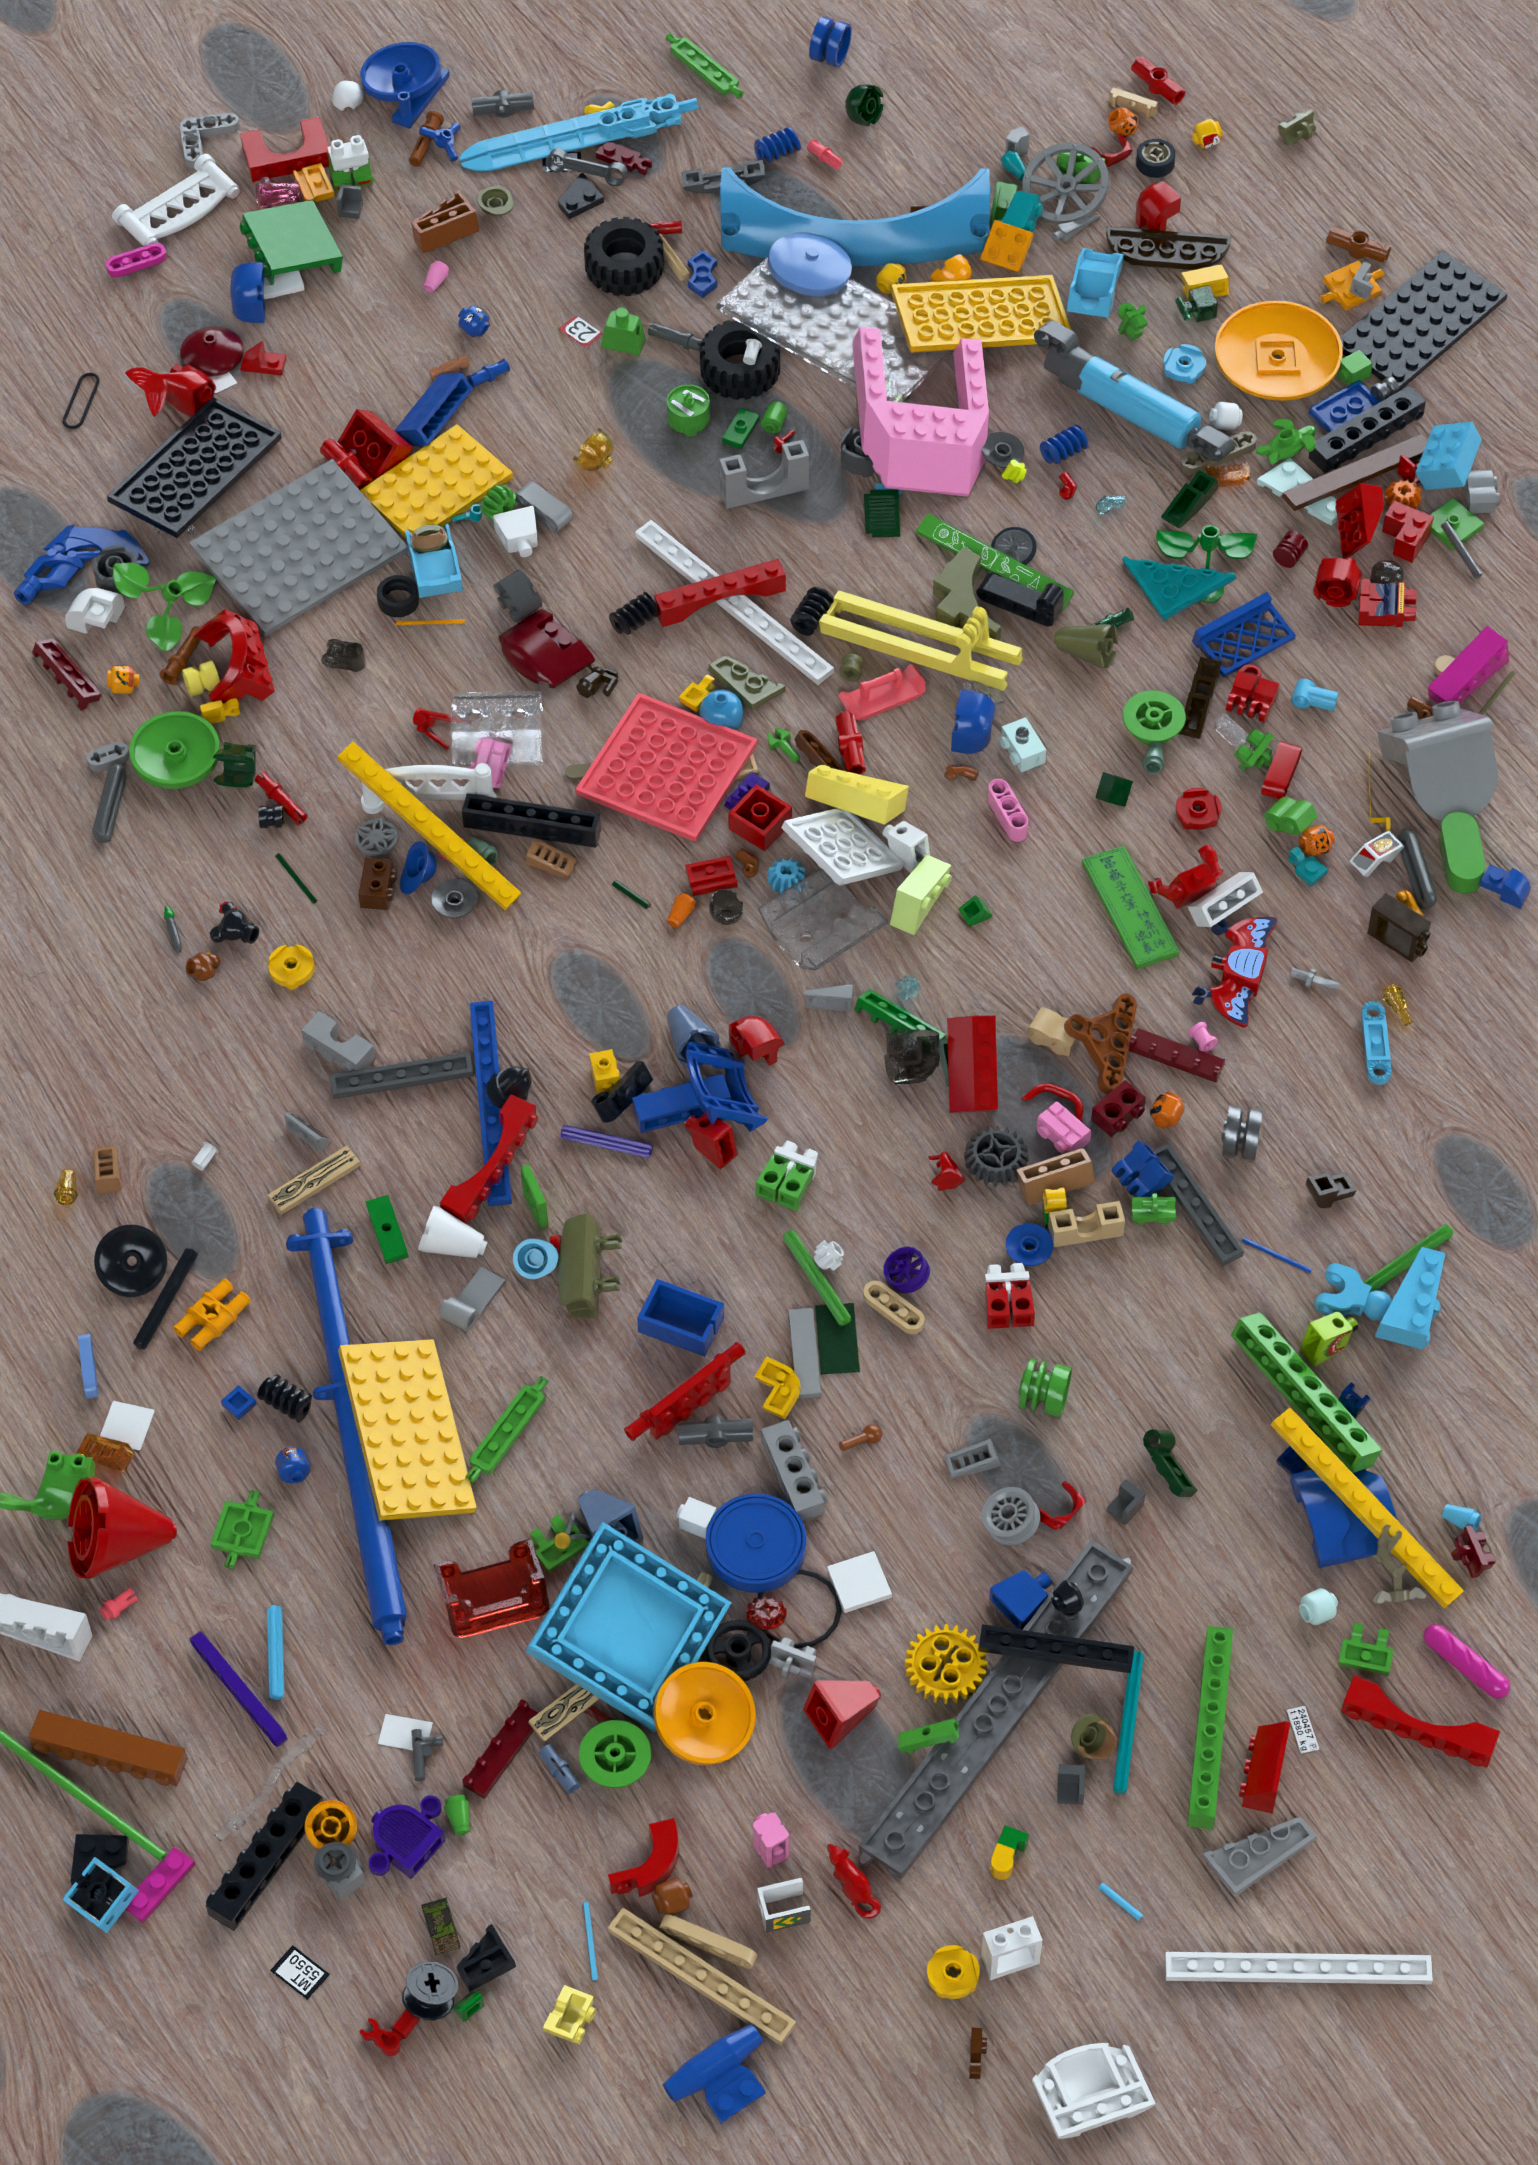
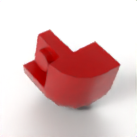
(1156, 205)
(756, 1038)

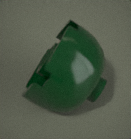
(864, 104)

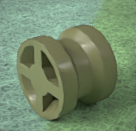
(851, 667)

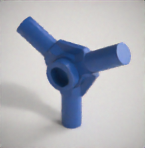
(443, 138)

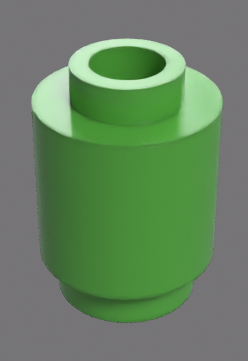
(774, 417)

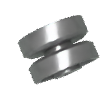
(1240, 1132)

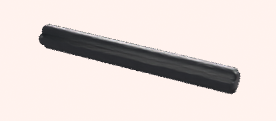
(165, 1298)

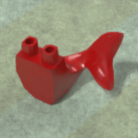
(182, 387)

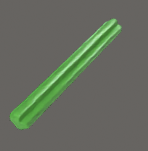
(1407, 1258)
(817, 1277)

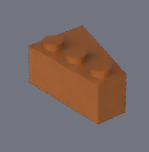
(445, 224)

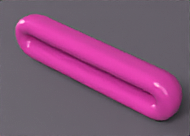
(1466, 1661)

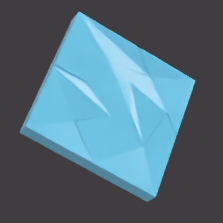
(626, 1624)

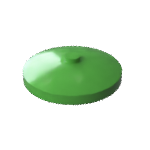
(174, 750)

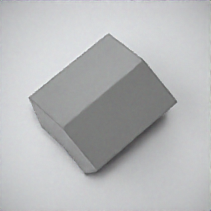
(1017, 141)

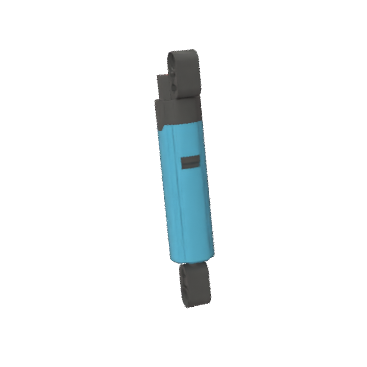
(1127, 394)

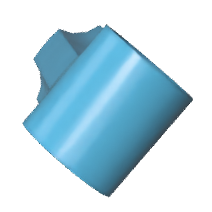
(1307, 695)

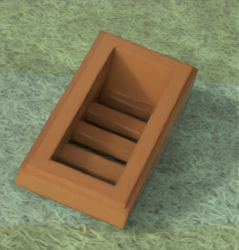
(552, 853)
(107, 1177)

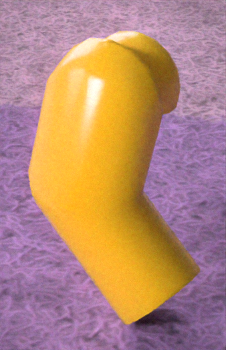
(595, 108)

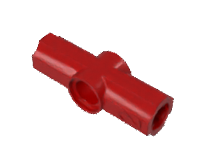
(1158, 80)
(346, 461)
(850, 743)

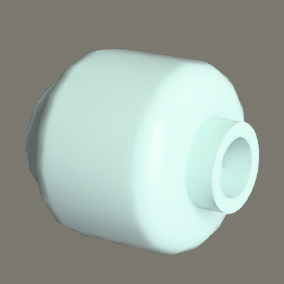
(1318, 1607)

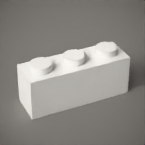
(1225, 899)

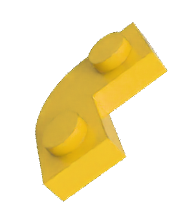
(784, 1384)

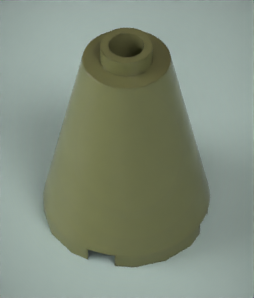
(1089, 643)

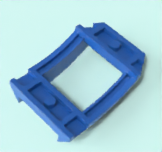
(741, 1106)

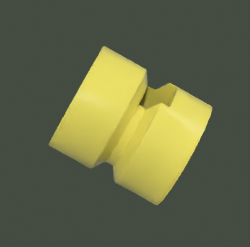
(202, 678)

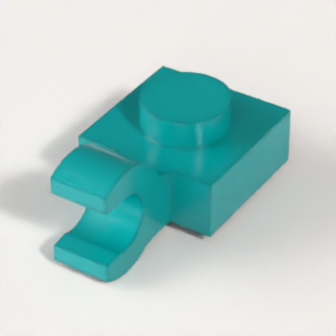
(1307, 869)

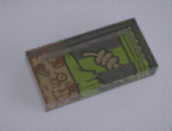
(440, 1926)

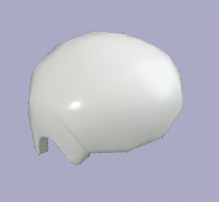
(347, 95)

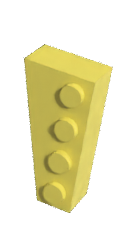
(857, 793)

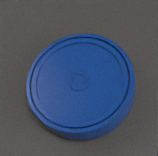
(756, 1543)

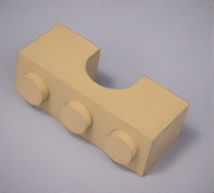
(1103, 1223)

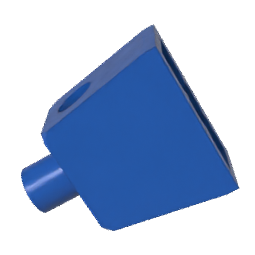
(1020, 1596)

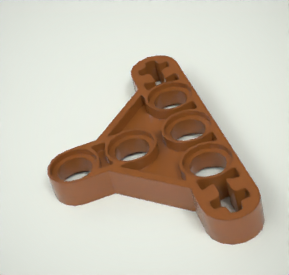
(1104, 1048)

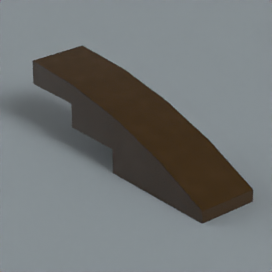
(1200, 697)

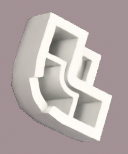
(94, 608)

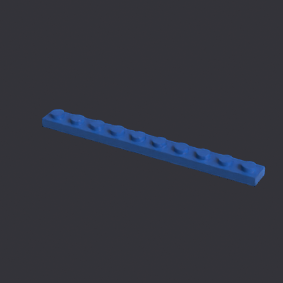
(486, 1066)

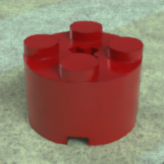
(1337, 581)

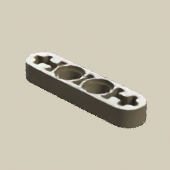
(1201, 464)

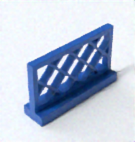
(1235, 619)

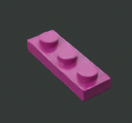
(159, 1884)

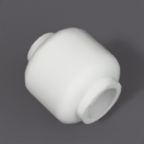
(1226, 416)

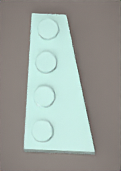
(1289, 475)

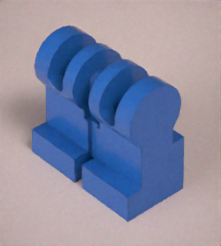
(1144, 1162)

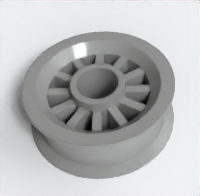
(1018, 1527)

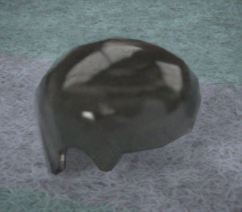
(1386, 572)
(725, 907)

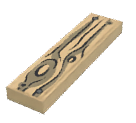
(314, 1180)
(562, 1712)

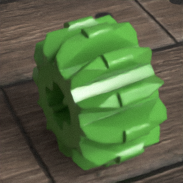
(498, 501)

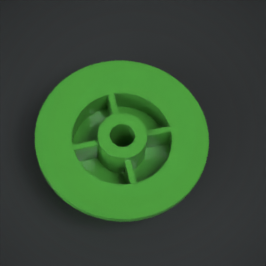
(1154, 716)
(615, 1753)

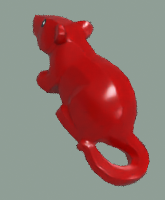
(855, 1883)

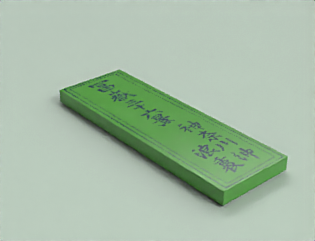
(1130, 907)

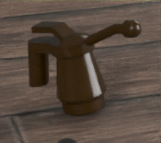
(590, 683)

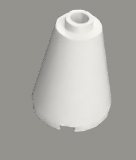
(451, 1236)

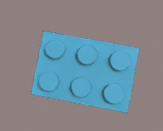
(1448, 456)

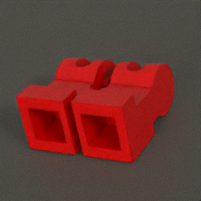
(1245, 690)

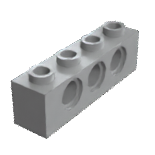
(784, 1436)

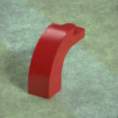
(656, 1868)

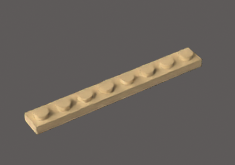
(702, 1976)

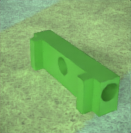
(928, 1736)

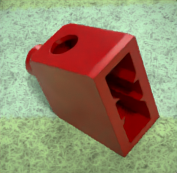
(714, 1140)

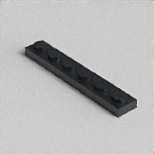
(1056, 1648)

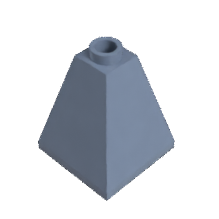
(617, 1513)

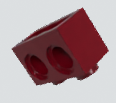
(1115, 1106)

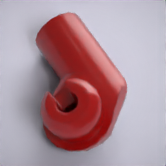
(1069, 486)

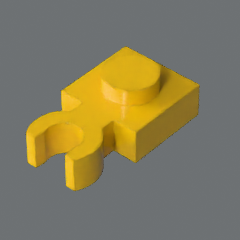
(216, 711)

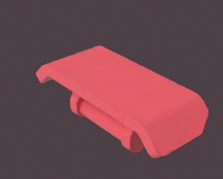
(884, 692)

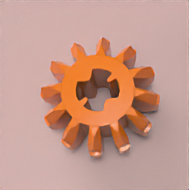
(1403, 492)

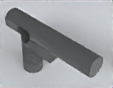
(422, 1750)

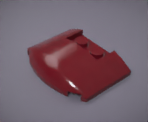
(544, 650)

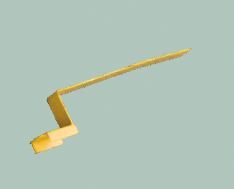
(1378, 820)

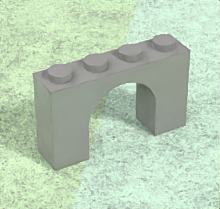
(789, 478)

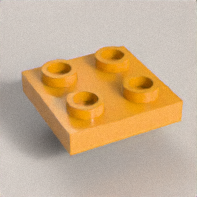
(1007, 246)

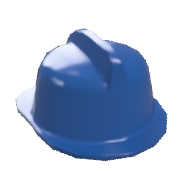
(419, 867)

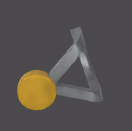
(562, 1540)

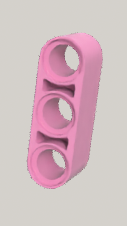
(1008, 810)

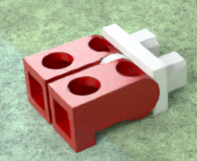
(1006, 1288)

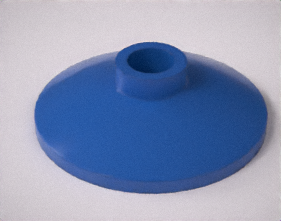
(1029, 1236)

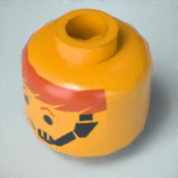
(122, 679)

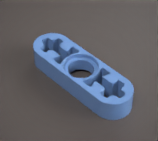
(88, 1366)

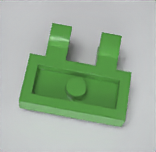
(549, 1554)
(1366, 1656)

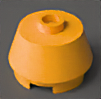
(330, 1823)

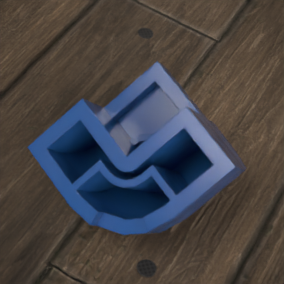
(248, 292)
(972, 722)

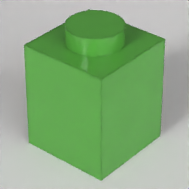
(1355, 368)

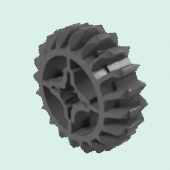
(987, 1164)

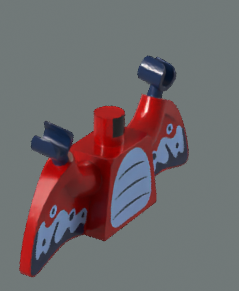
(1241, 967)

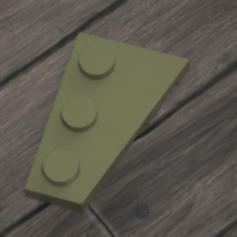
(748, 686)

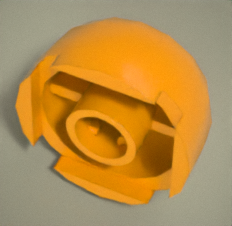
(955, 269)

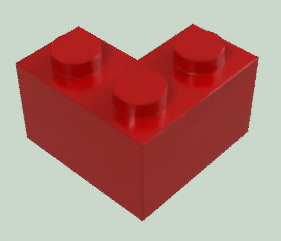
(1410, 529)

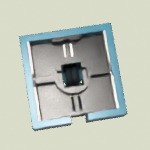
(101, 1895)

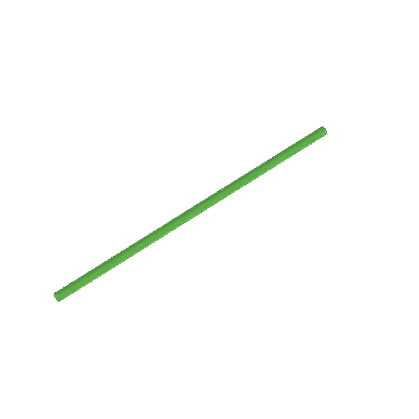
(82, 1796)

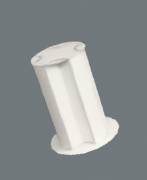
(751, 351)
(204, 1156)

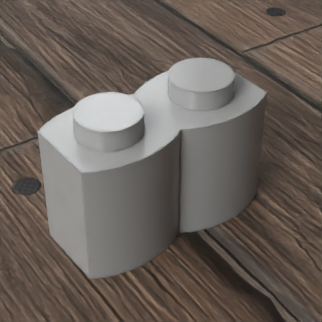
(1481, 491)

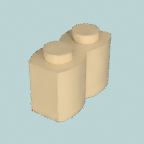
(1049, 1031)

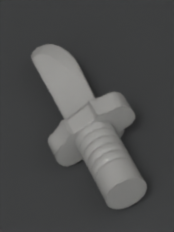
(1310, 977)

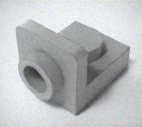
(1360, 284)

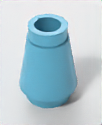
(1462, 1516)

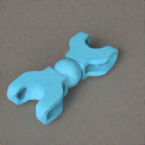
(1355, 1296)

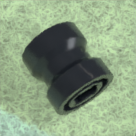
(271, 816)

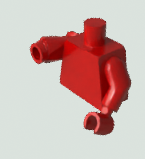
(1193, 883)

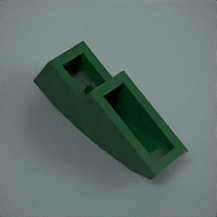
(1190, 499)

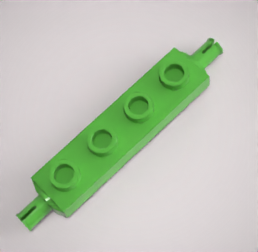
(704, 66)
(507, 1429)

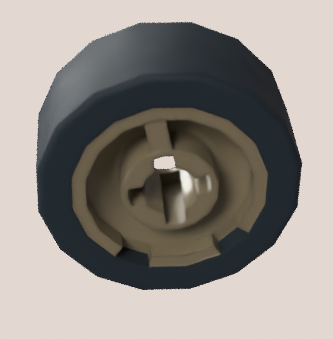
(1155, 158)

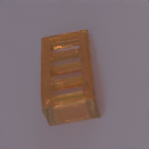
(119, 1458)

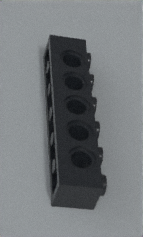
(1367, 429)
(531, 820)
(232, 1911)

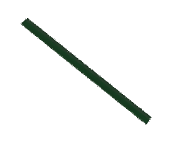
(296, 878)

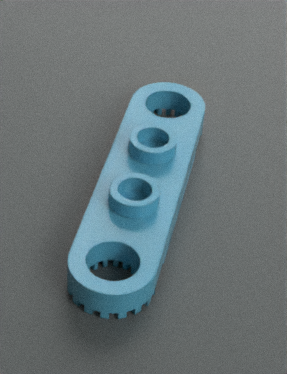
(1376, 1043)

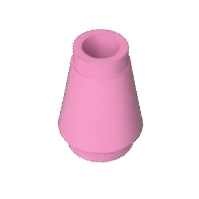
(436, 275)

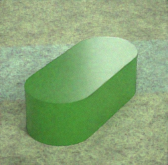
(1461, 852)

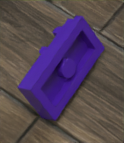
(749, 782)

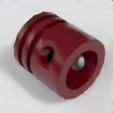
(1290, 549)

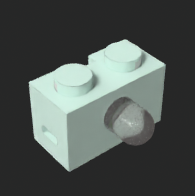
(1023, 745)

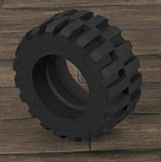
(624, 237)
(737, 379)

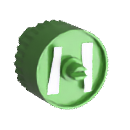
(688, 409)

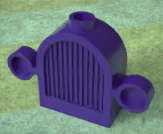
(406, 1837)

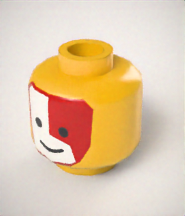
(1207, 133)

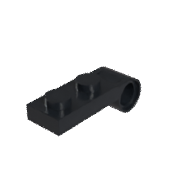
(613, 1102)

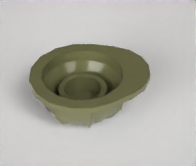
(495, 200)

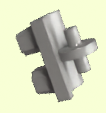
(791, 1659)

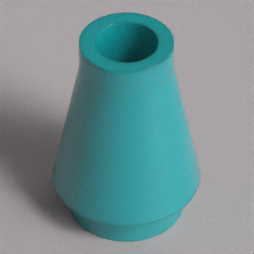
(1013, 163)

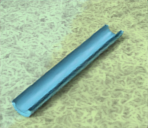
(1120, 1901)

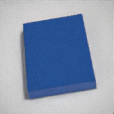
(1343, 406)

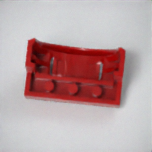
(248, 667)

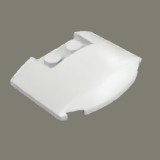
(1091, 2088)

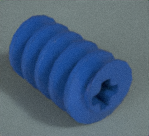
(776, 143)
(1064, 445)

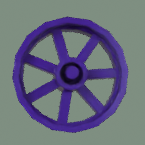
(902, 1259)

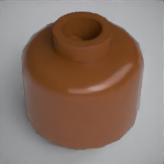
(672, 1897)

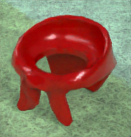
(950, 1176)

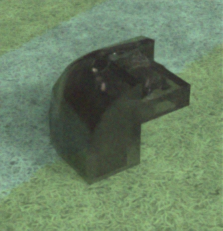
(911, 1056)

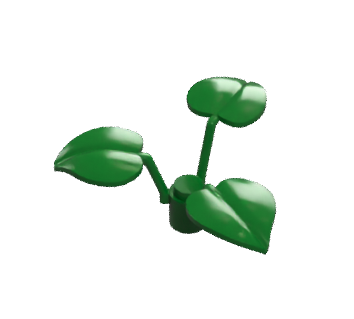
(1177, 544)

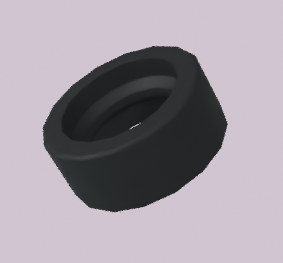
(393, 583)

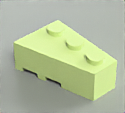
(919, 893)

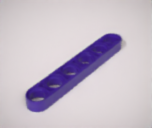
(238, 1689)

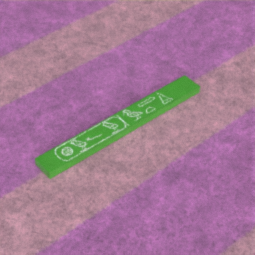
(991, 559)

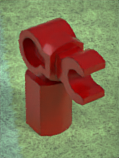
(390, 2040)

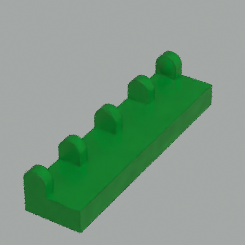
(891, 1014)

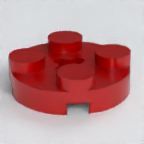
(1198, 819)

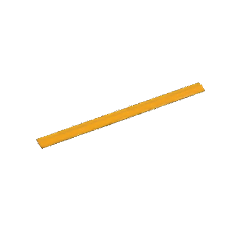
(426, 622)

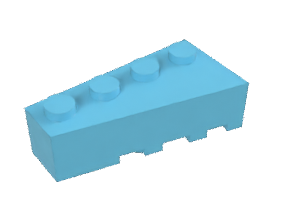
(1412, 1308)

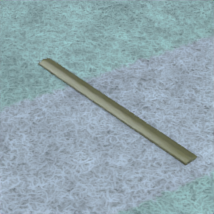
(1497, 692)

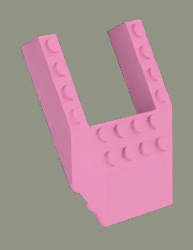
(916, 443)

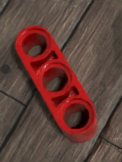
(1281, 770)

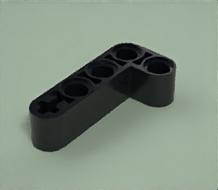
(1021, 600)

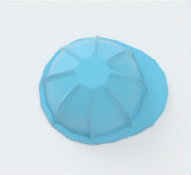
(535, 1258)

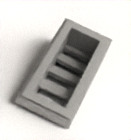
(830, 998)
(982, 1465)

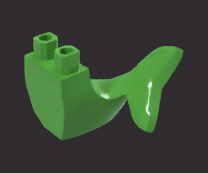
(56, 1487)

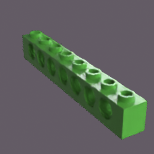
(1306, 1392)
(1210, 1728)

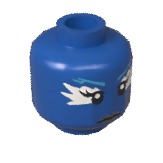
(473, 321)

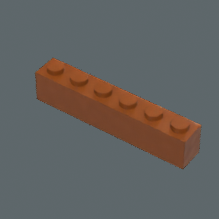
(108, 1748)

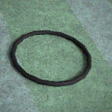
(836, 1619)

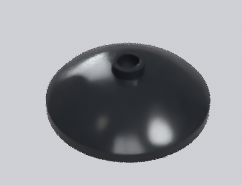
(113, 1255)

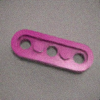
(136, 260)

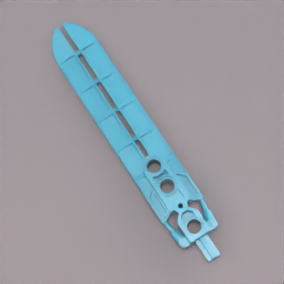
(631, 120)

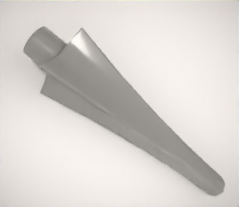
(1069, 229)

